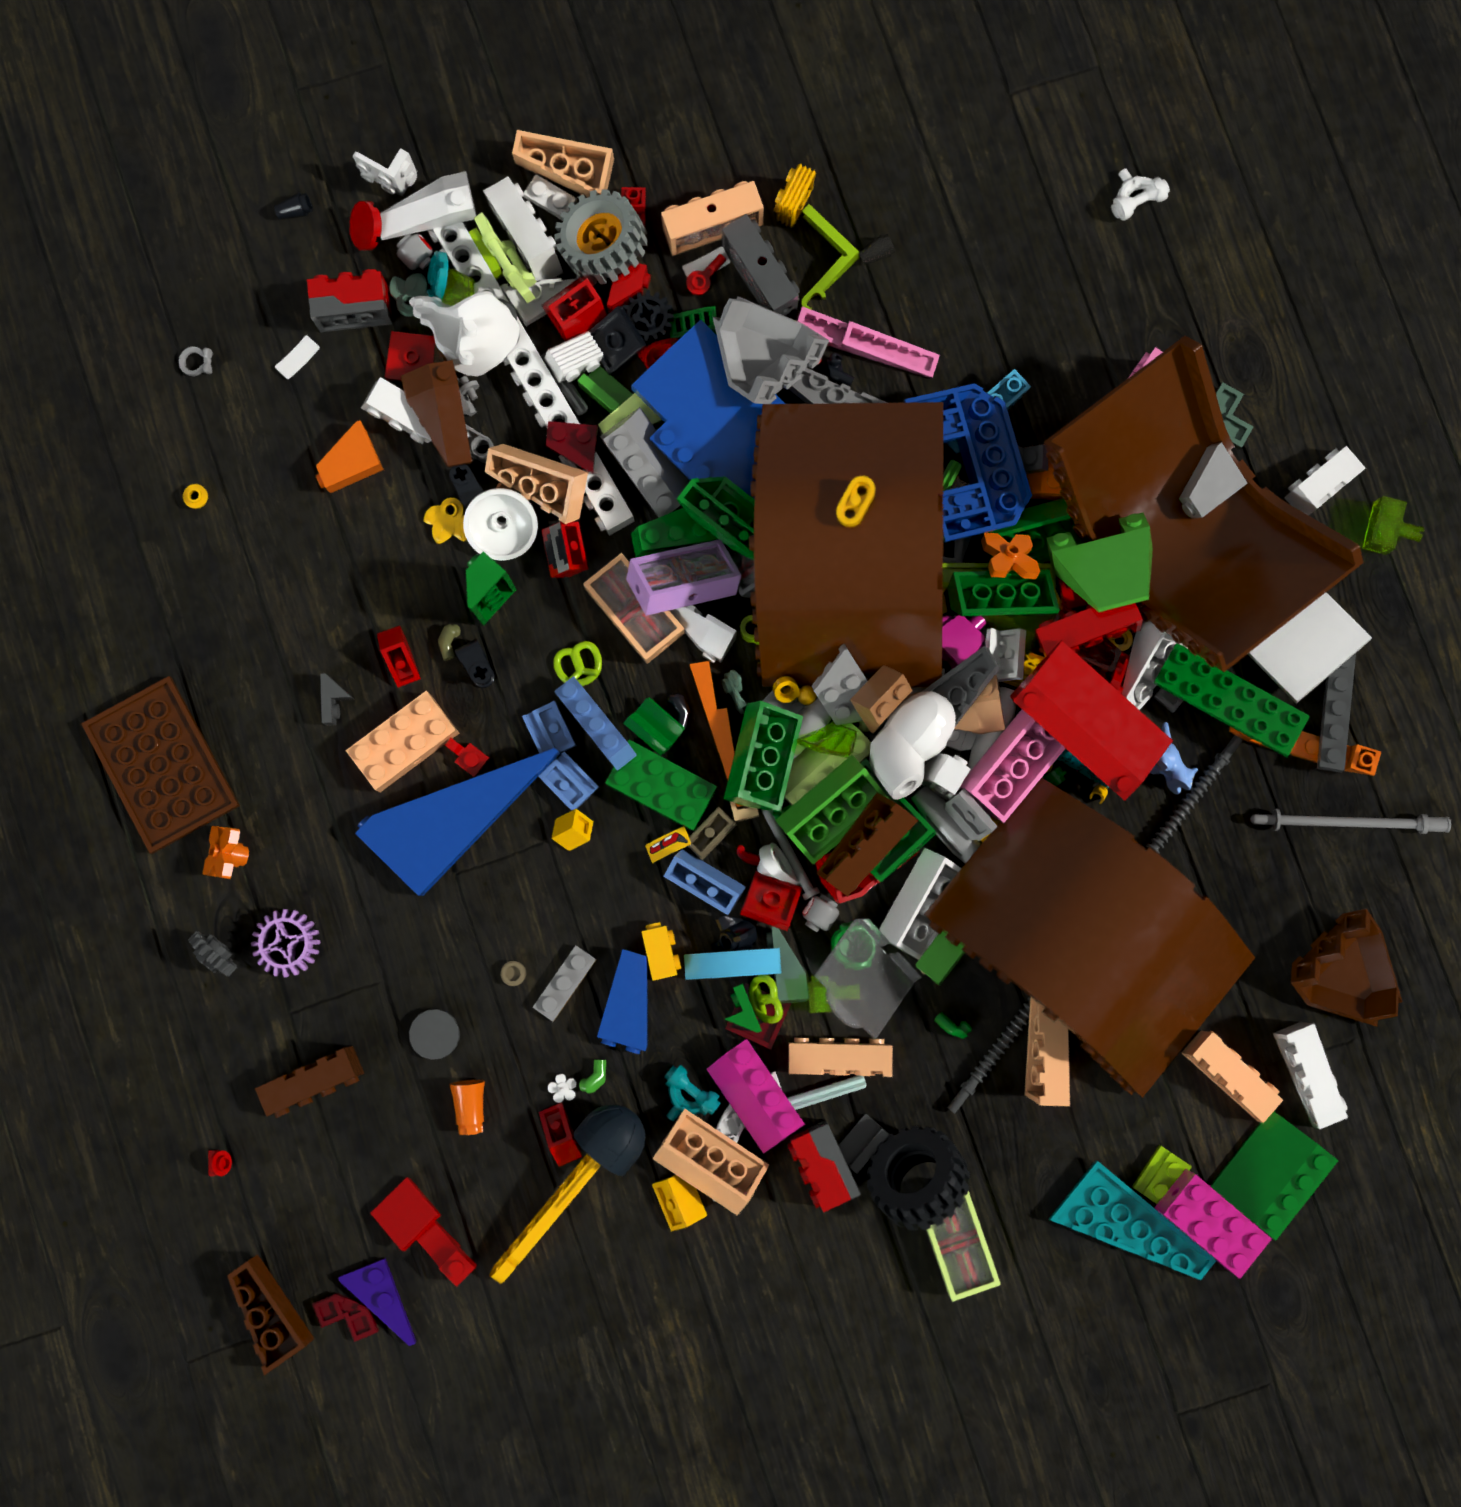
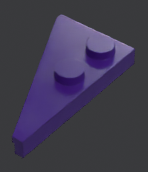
(378, 1292)

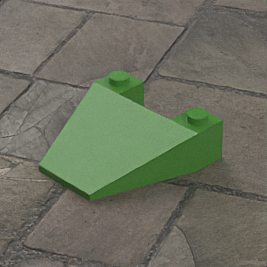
(1109, 569)

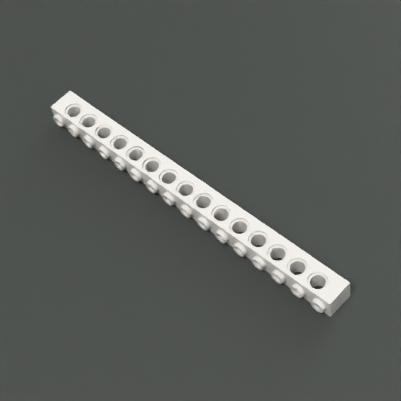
(620, 514)

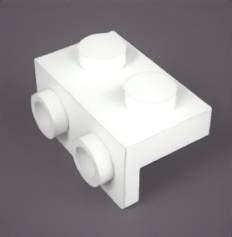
(1008, 652)

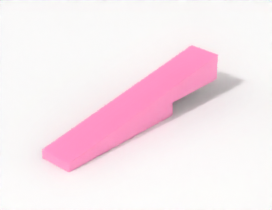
(870, 343)

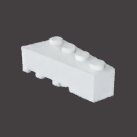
(523, 229)
(1311, 1074)

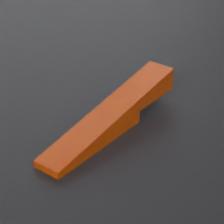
(716, 718)

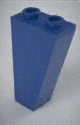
(627, 1005)

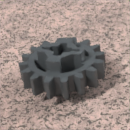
(212, 953)

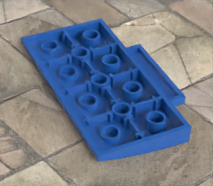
(706, 422)

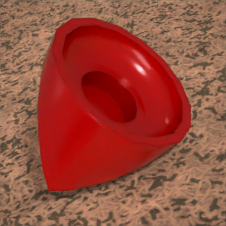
(655, 351)

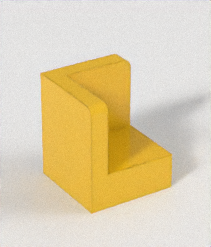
(572, 829)

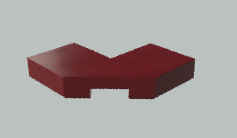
(357, 1315)

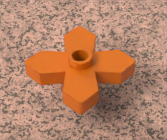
(1010, 556)
(224, 852)

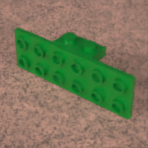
(1232, 700)

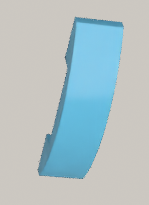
(732, 964)

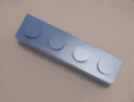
(595, 723)

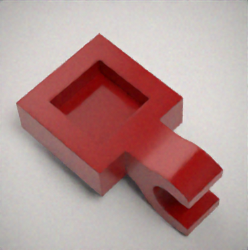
(469, 758)

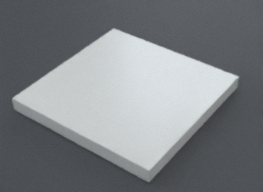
(1310, 647)

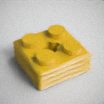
(795, 195)

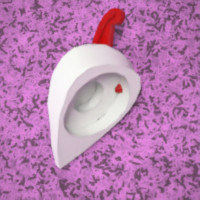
(770, 863)

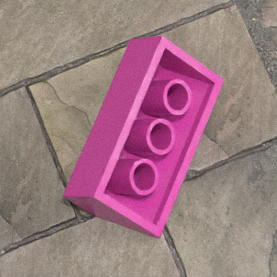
(755, 1096)

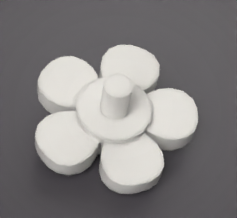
(562, 1088)

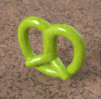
(578, 664)
(759, 1001)

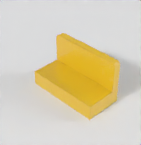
(679, 1202)

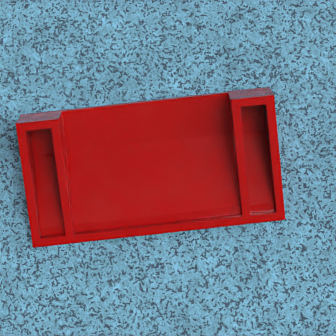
(1092, 720)

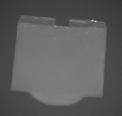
(864, 980)

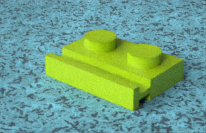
(1159, 1174)

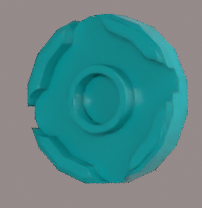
(438, 274)

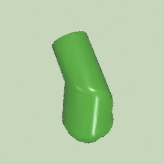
(597, 1079)

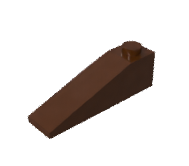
(438, 405)

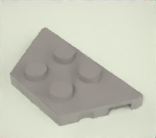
(838, 685)

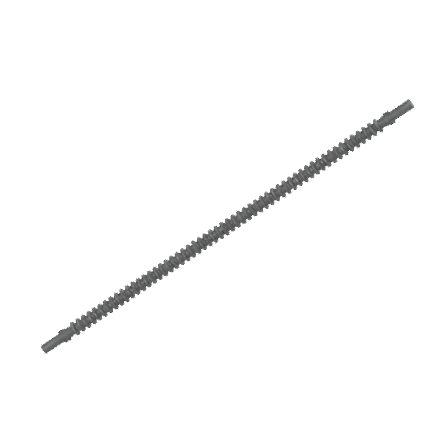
(1220, 761)

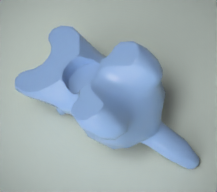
(1173, 768)

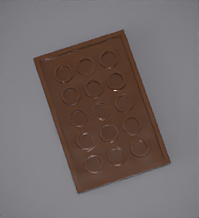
(160, 765)

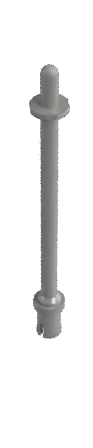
(1422, 823)

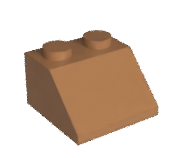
(881, 697)

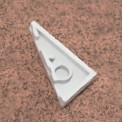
(542, 291)

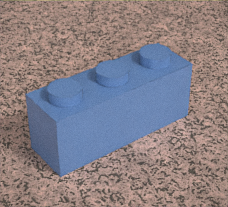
(704, 881)

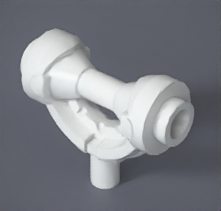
(1124, 206)

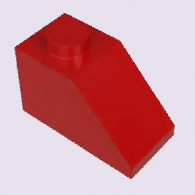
(628, 286)
(398, 656)
(559, 1134)

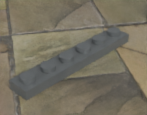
(1336, 718)

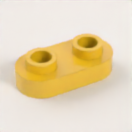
(853, 501)

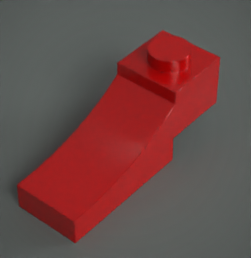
(446, 1253)

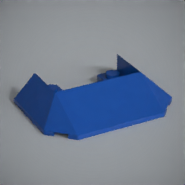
(990, 459)

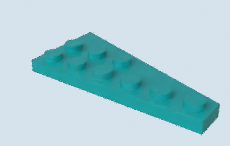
(1119, 1216)

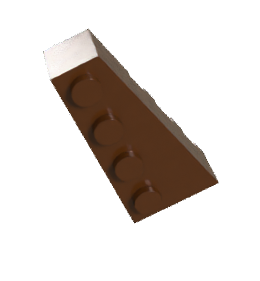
(866, 843)
(310, 1081)
(268, 1314)

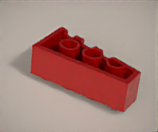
(1088, 627)

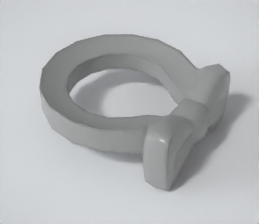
(206, 367)

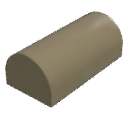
(711, 833)

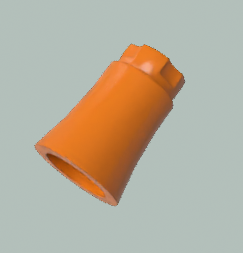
(468, 1105)

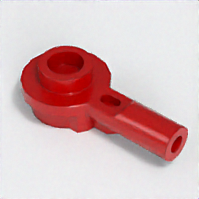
(698, 281)

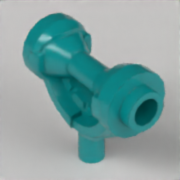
(678, 1080)

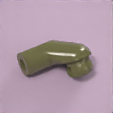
(445, 640)

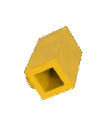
(659, 951)

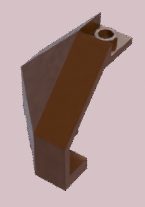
(1349, 971)

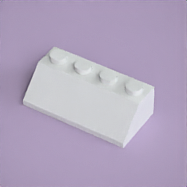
(905, 922)

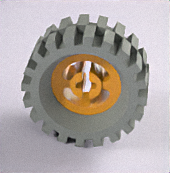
(615, 223)

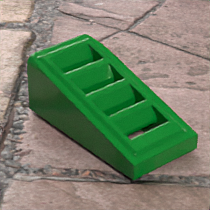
(692, 315)

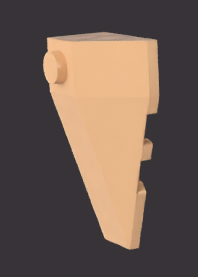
(985, 713)

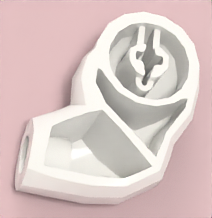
(911, 736)

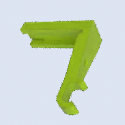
(848, 251)

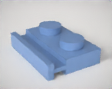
(549, 728)
(568, 781)

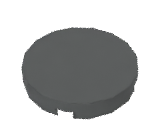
(434, 1034)

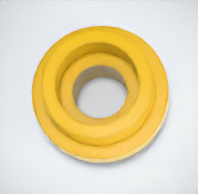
(200, 501)

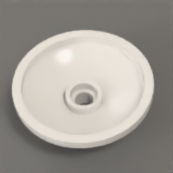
(495, 538)

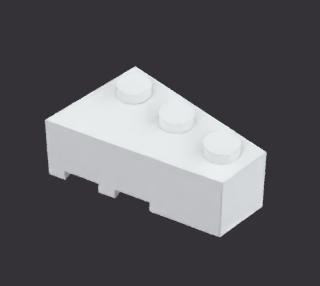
(390, 405)
(1324, 480)
(945, 774)

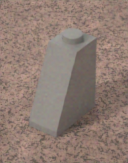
(1211, 482)

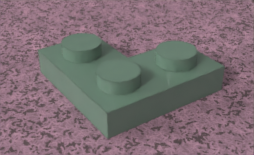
(1228, 401)

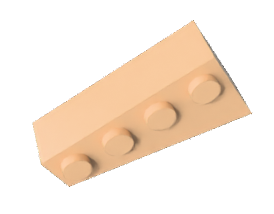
(840, 1058)
(1047, 1059)

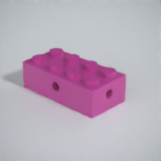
(1213, 1223)

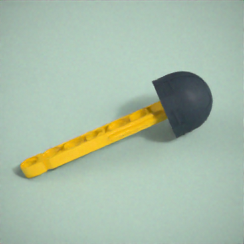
(611, 1139)

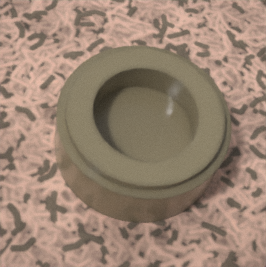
(513, 973)

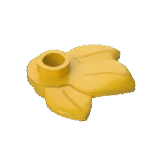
(444, 523)

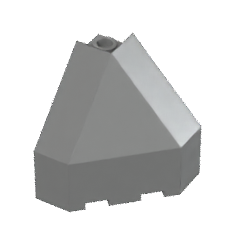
(764, 349)

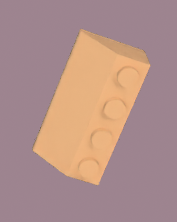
(711, 1162)

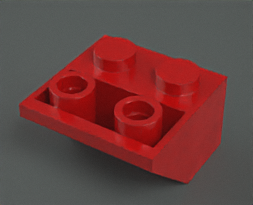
(575, 309)

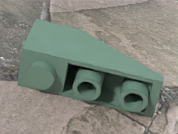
(792, 980)

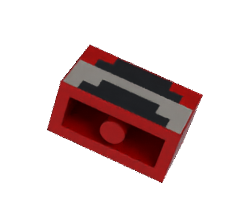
(564, 549)

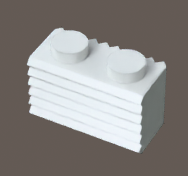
(574, 357)

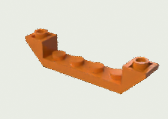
(1358, 758)

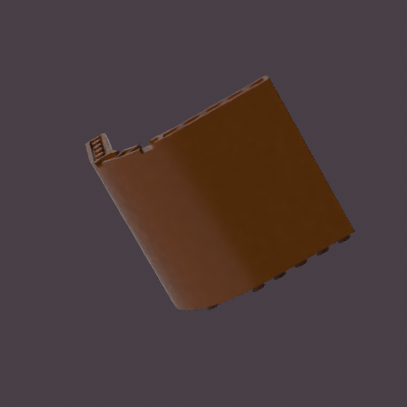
(1215, 578)
(841, 584)
(1093, 933)

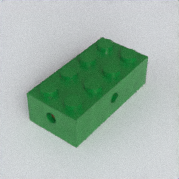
(663, 787)

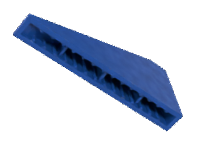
(434, 831)

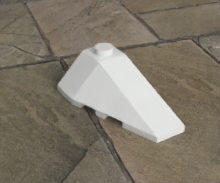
(434, 206)
(707, 633)
(1145, 662)

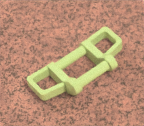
(515, 274)

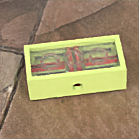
(963, 1253)

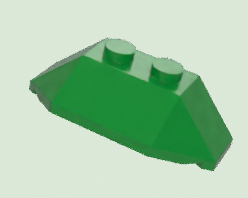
(721, 510)

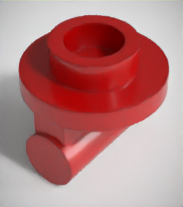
(218, 1162)

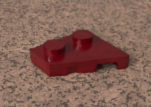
(574, 443)

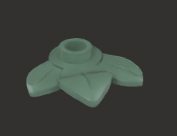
(403, 291)
(733, 685)

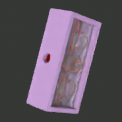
(683, 577)

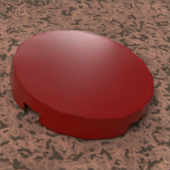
(365, 225)

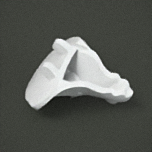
(472, 332)

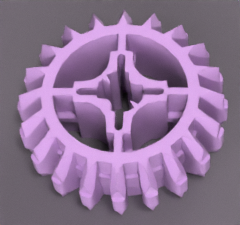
(265, 948)

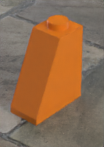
(348, 460)

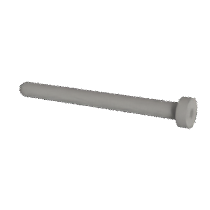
(791, 856)

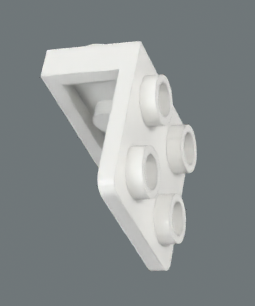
(395, 178)

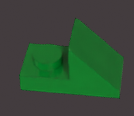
(746, 1017)

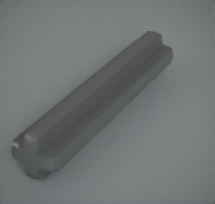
(570, 393)

